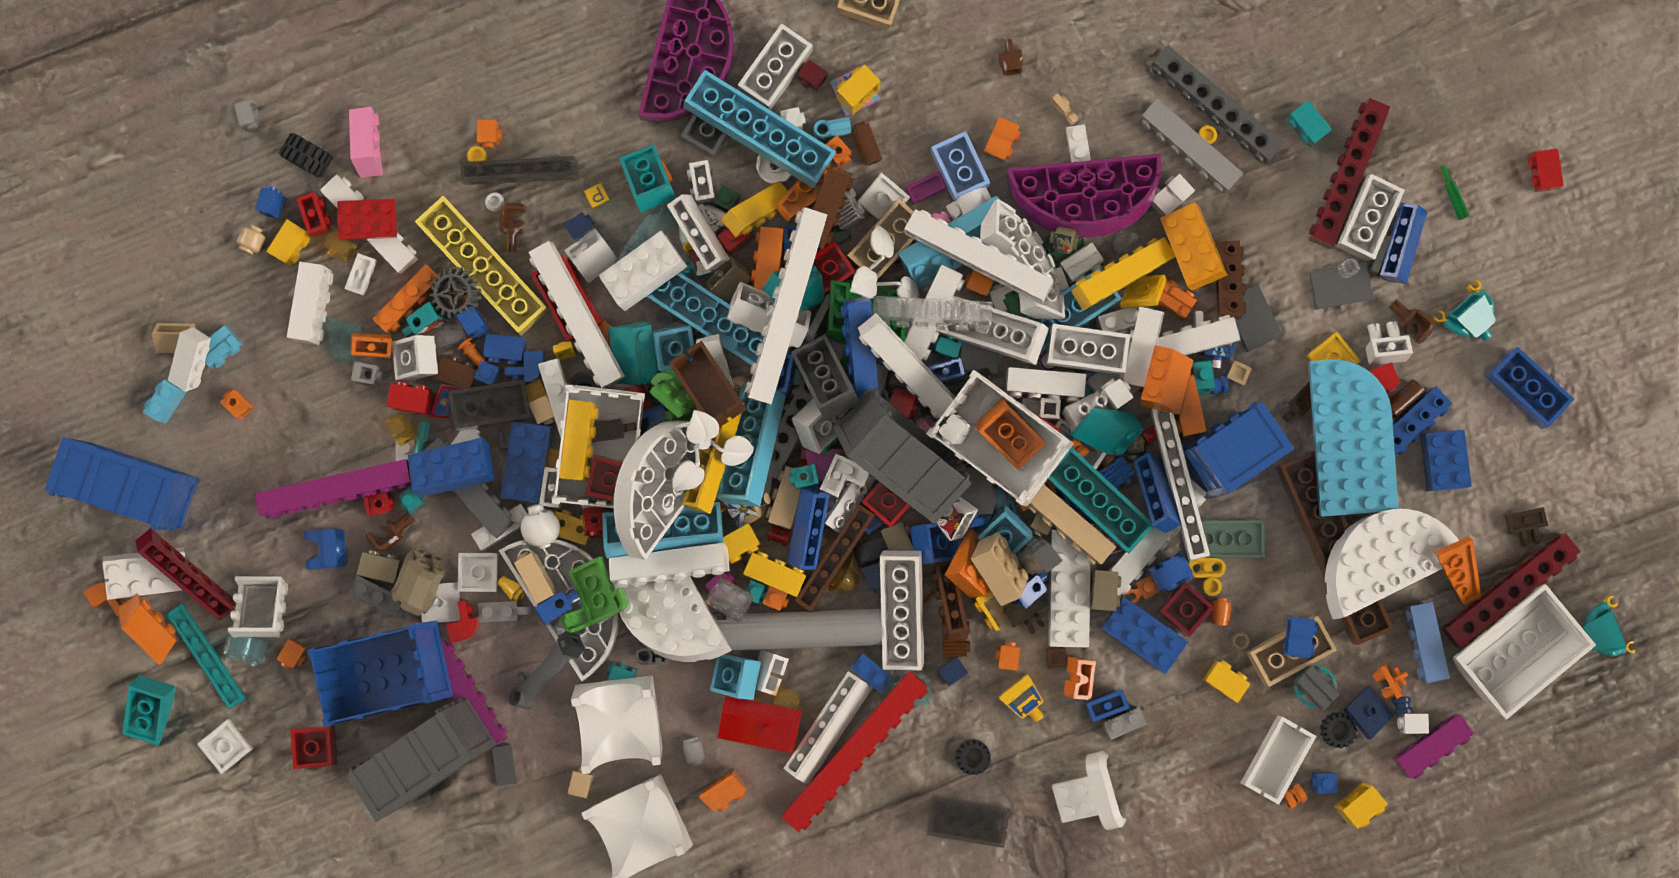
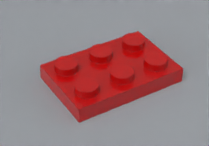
(367, 219)

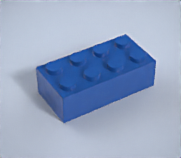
(1529, 388)
(526, 462)
(451, 467)
(1144, 635)

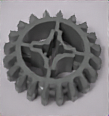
(454, 285)

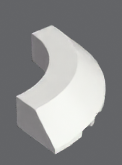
(1014, 237)

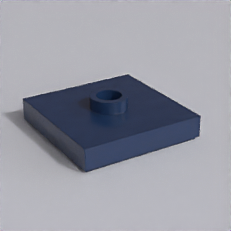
(1368, 712)

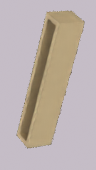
(1071, 526)

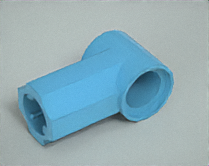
(834, 127)

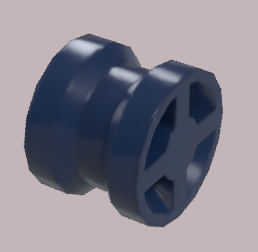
(1402, 705)

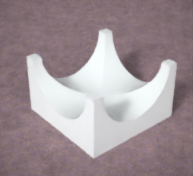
(618, 721)
(639, 827)

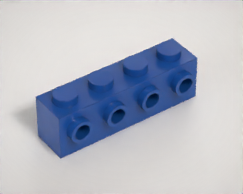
(1403, 243)
(1419, 417)
(1157, 493)
(808, 528)

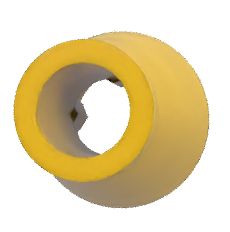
(511, 588)

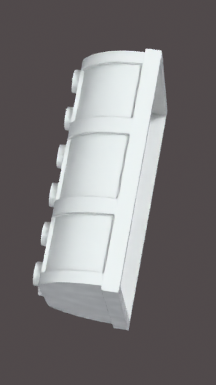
(1523, 652)

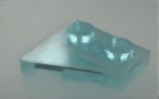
(340, 338)

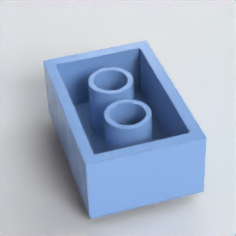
(959, 165)

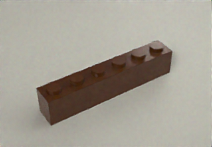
(835, 557)

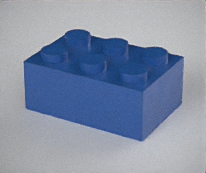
(1445, 460)

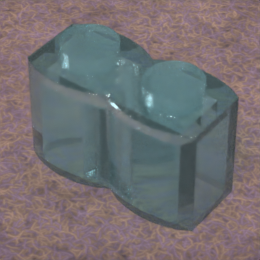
(247, 648)

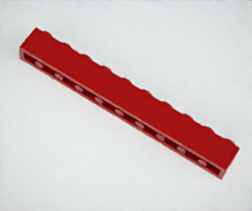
(854, 750)

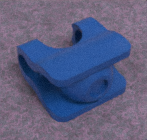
(331, 548)

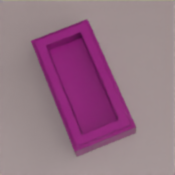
(926, 187)

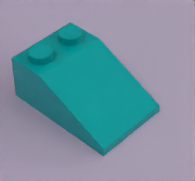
(647, 178)
(1108, 430)
(147, 709)

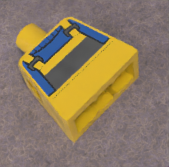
(1023, 698)

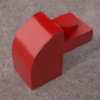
(466, 627)

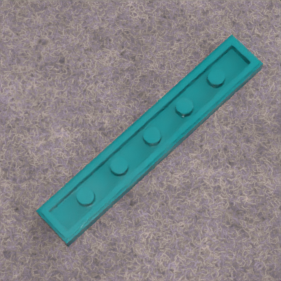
(206, 656)

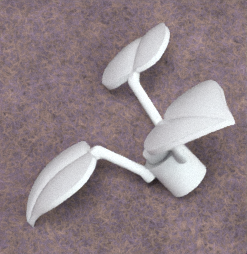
(865, 280)
(700, 431)

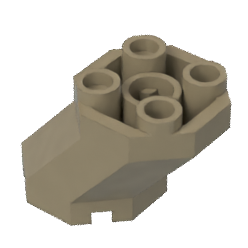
(418, 581)

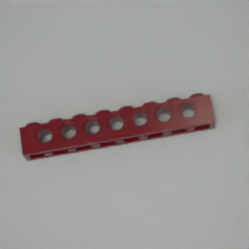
(1377, 112)
(1455, 628)

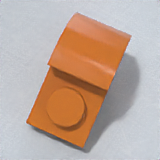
(98, 597)

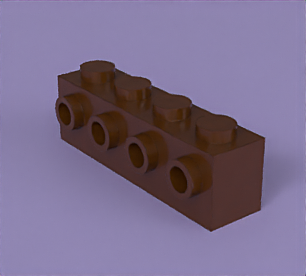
(1230, 288)
(951, 604)

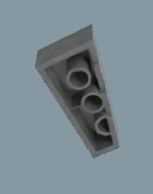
(1038, 556)

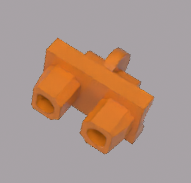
(1393, 688)

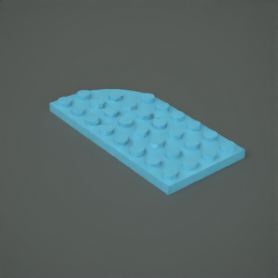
(1352, 440)

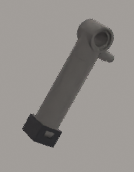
(525, 696)

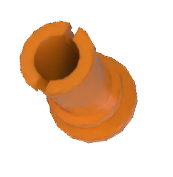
(471, 351)

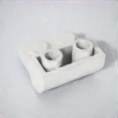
(591, 255)

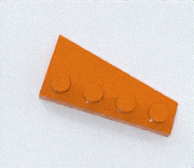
(799, 197)
(1461, 569)

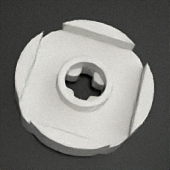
(768, 174)

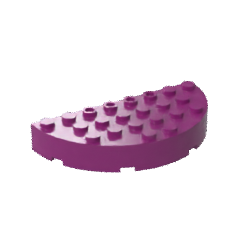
(690, 40)
(1087, 195)

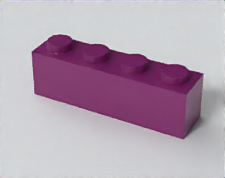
(1433, 746)

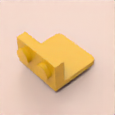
(981, 608)

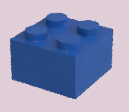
(932, 543)

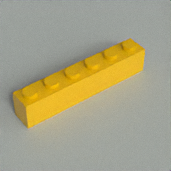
(1123, 273)
(703, 496)

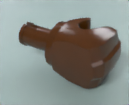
(507, 225)
(1416, 318)
(394, 534)

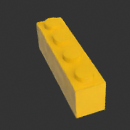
(755, 210)
(578, 441)

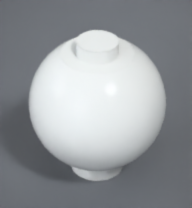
(540, 526)

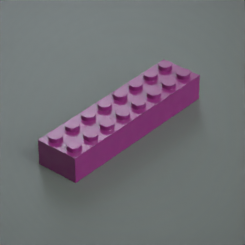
(332, 488)

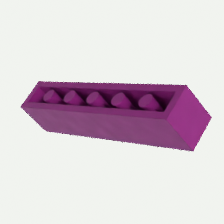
(464, 687)

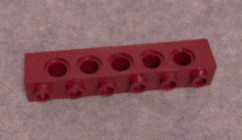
(184, 574)

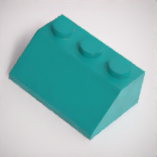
(813, 293)
(634, 352)

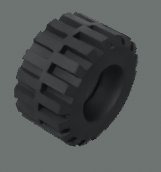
(305, 155)

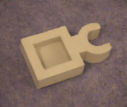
(1063, 108)

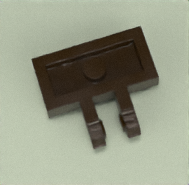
(1525, 521)
(1017, 614)

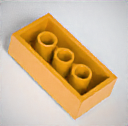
(1193, 246)

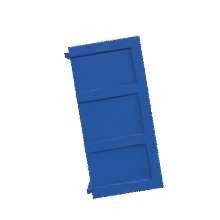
(1236, 450)
(121, 484)
(380, 673)

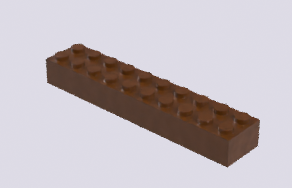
(1322, 533)

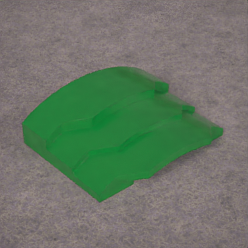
(841, 291)

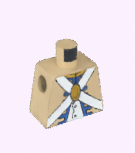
(747, 514)

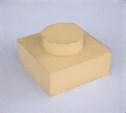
(1238, 373)

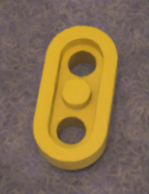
(1205, 567)

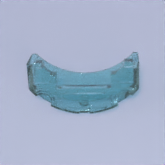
(659, 220)

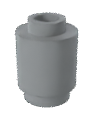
(693, 751)

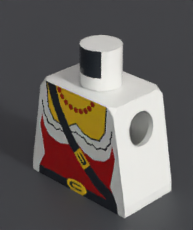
(957, 519)

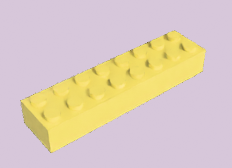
(472, 253)

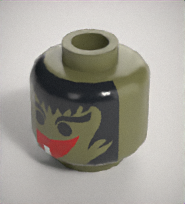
(1064, 239)
(1136, 449)

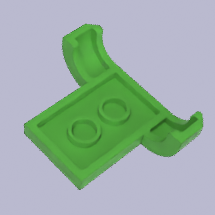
(672, 393)
(595, 594)

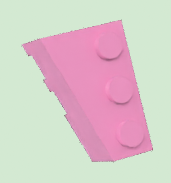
(365, 142)

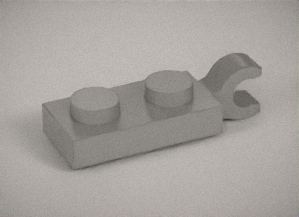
(501, 611)

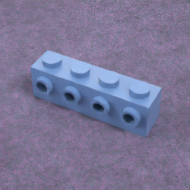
(1427, 642)

